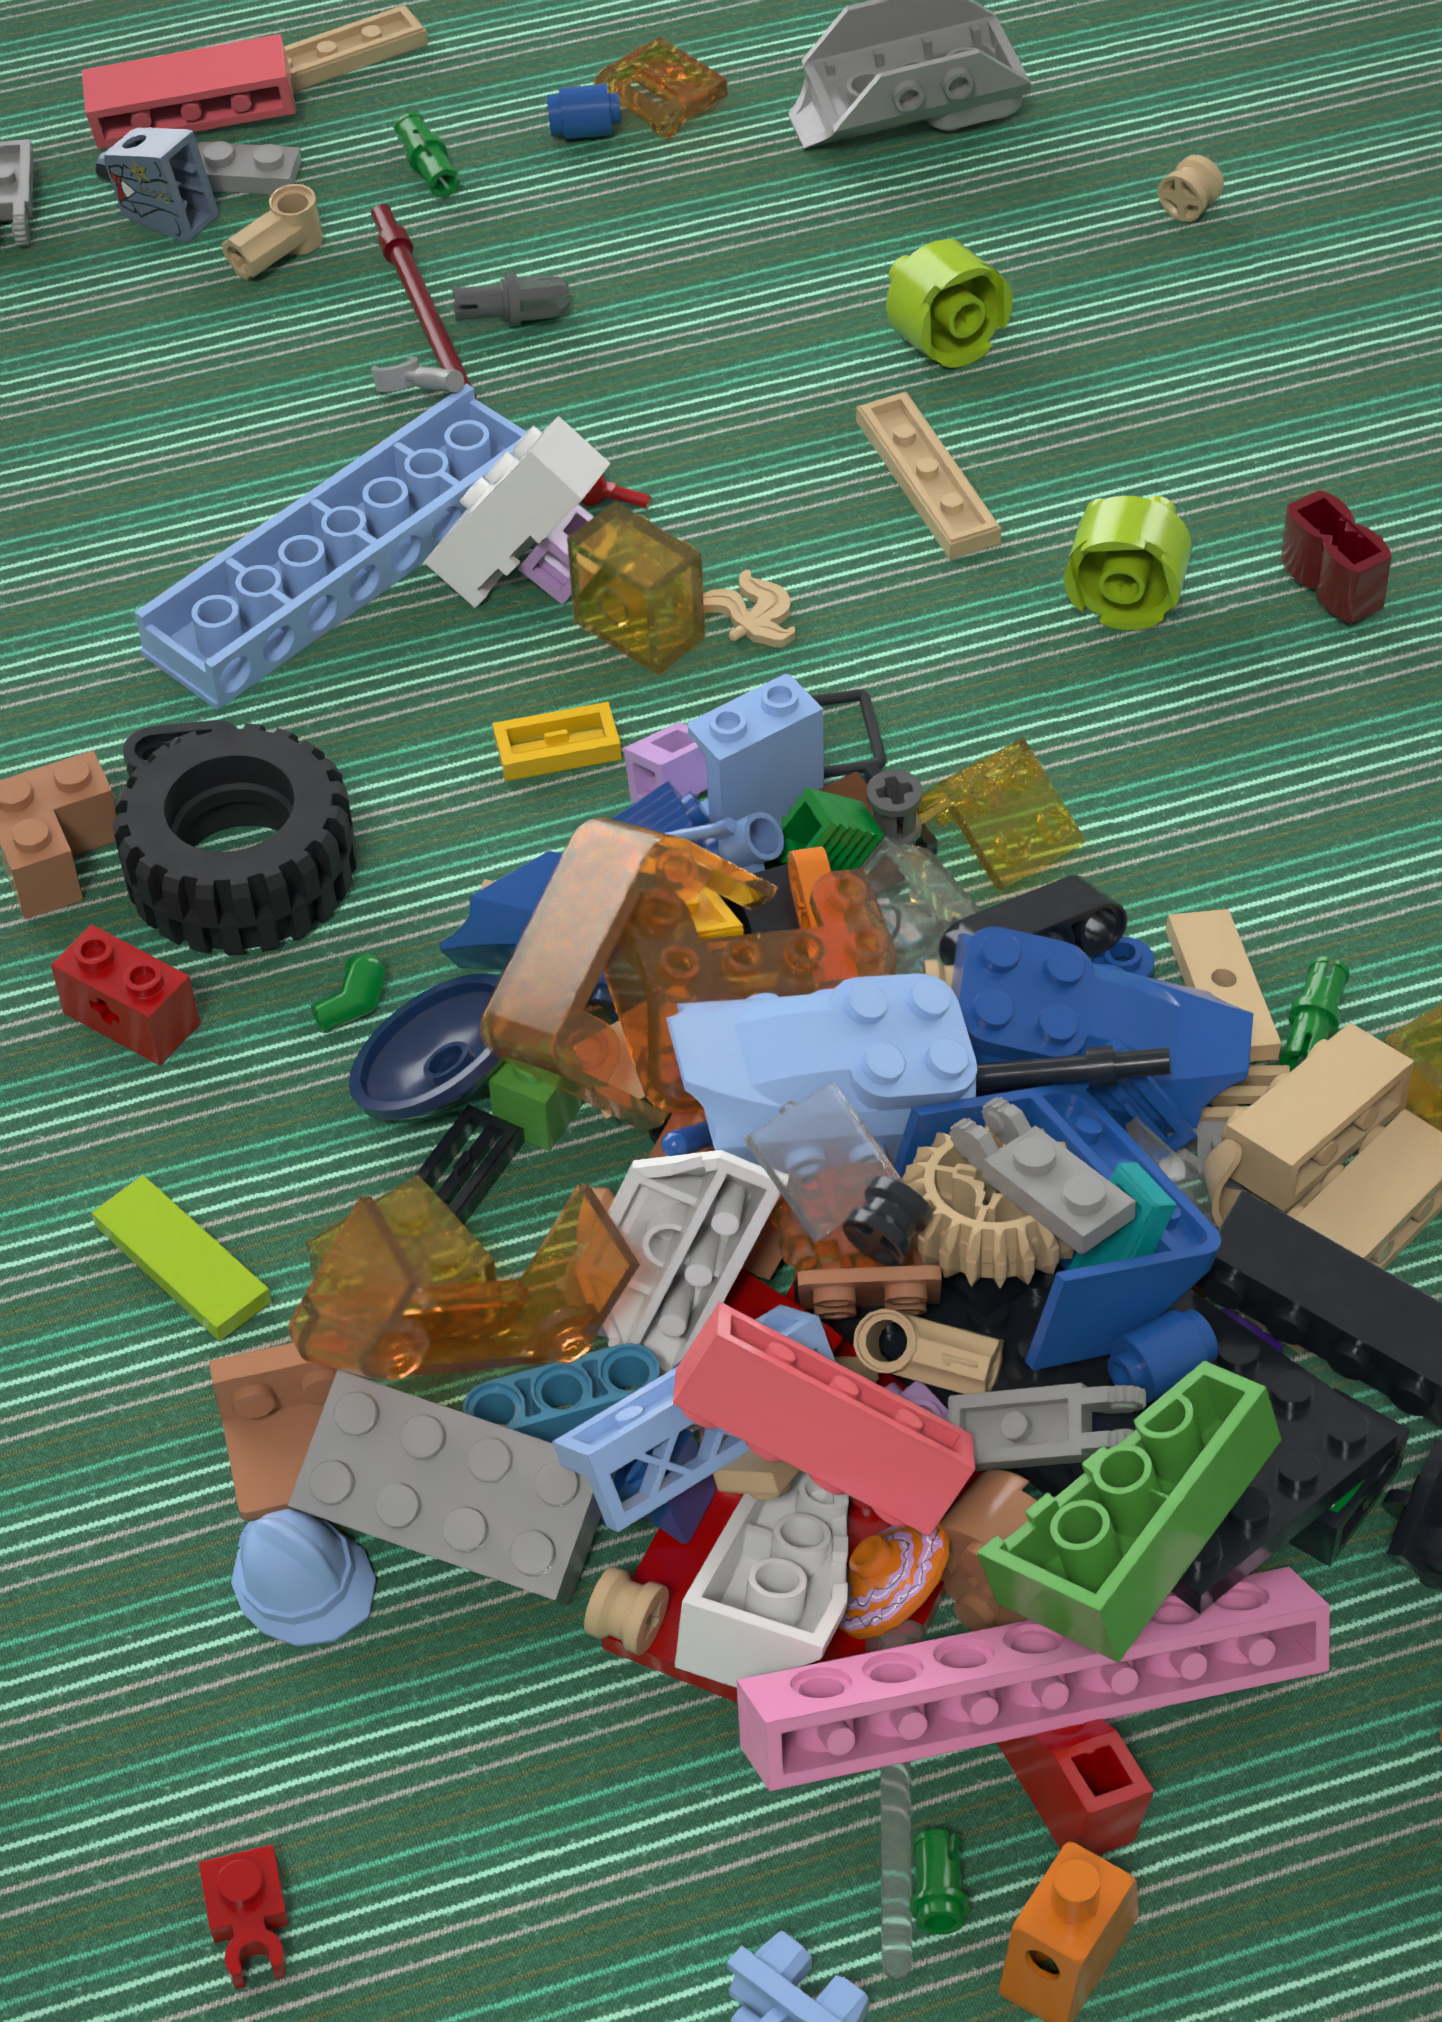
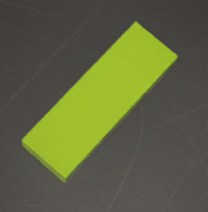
(181, 1257)

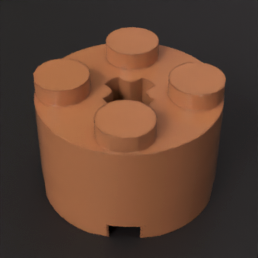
(986, 1509)

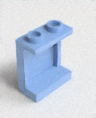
(761, 750)

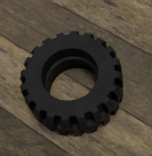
(248, 893)

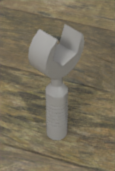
(411, 374)

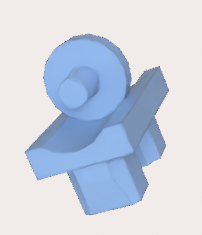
(769, 1992)

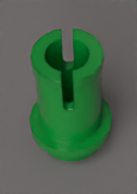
(939, 1897)

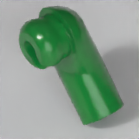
(358, 993)

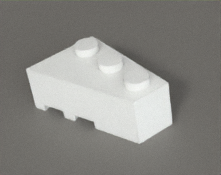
(516, 508)

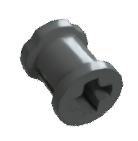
(902, 808)

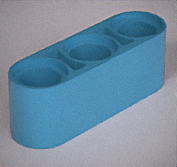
(589, 1384)

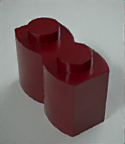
(1335, 556)

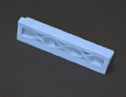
(652, 1421)

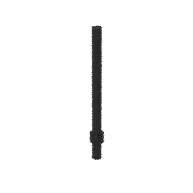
(1099, 1067)

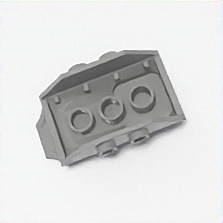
(907, 65)

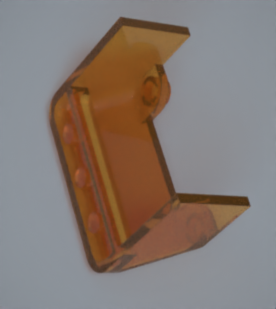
(542, 994)
(379, 1324)

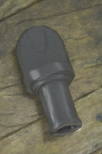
(513, 299)

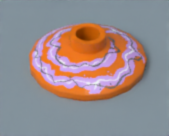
(892, 1578)

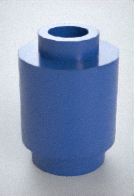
(583, 111)
(1162, 1352)

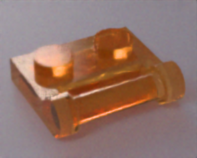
(670, 75)

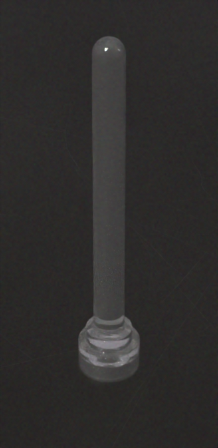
(896, 1837)

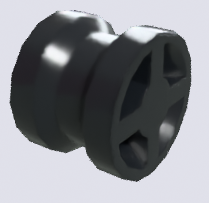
(887, 1221)

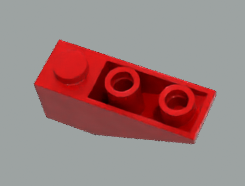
(1082, 1784)

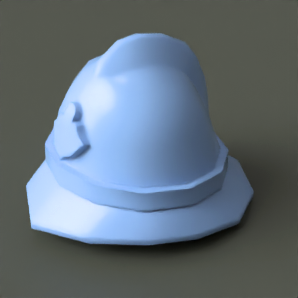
(301, 1578)

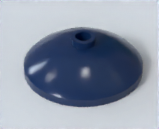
(426, 1053)

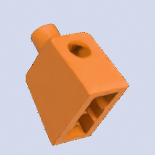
(1078, 1922)

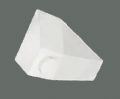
(768, 1587)

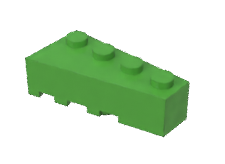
(1139, 1515)

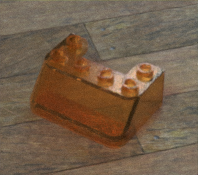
(667, 964)

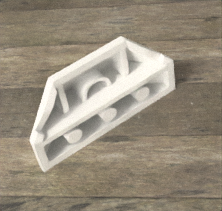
(691, 1233)

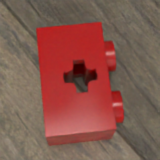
(125, 994)

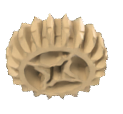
(974, 1223)

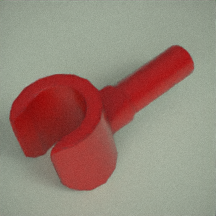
(606, 490)

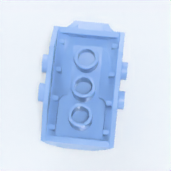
(878, 1037)

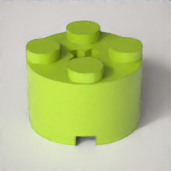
(947, 302)
(1128, 561)

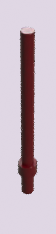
(398, 249)

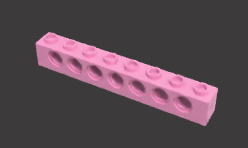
(1022, 1682)

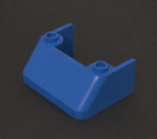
(1102, 1300)

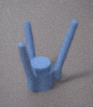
(743, 842)

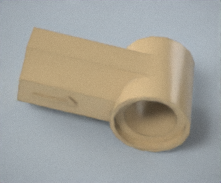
(287, 228)
(933, 1354)

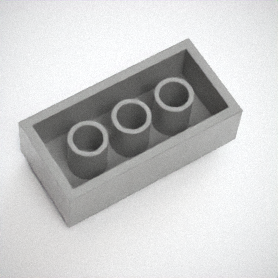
(448, 1487)

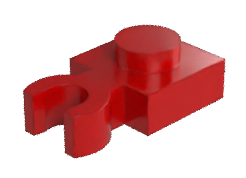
(242, 1906)

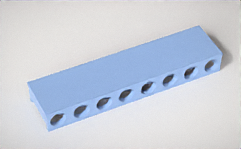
(323, 553)

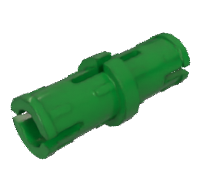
(418, 141)
(1316, 1012)

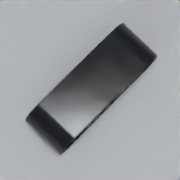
(1062, 910)

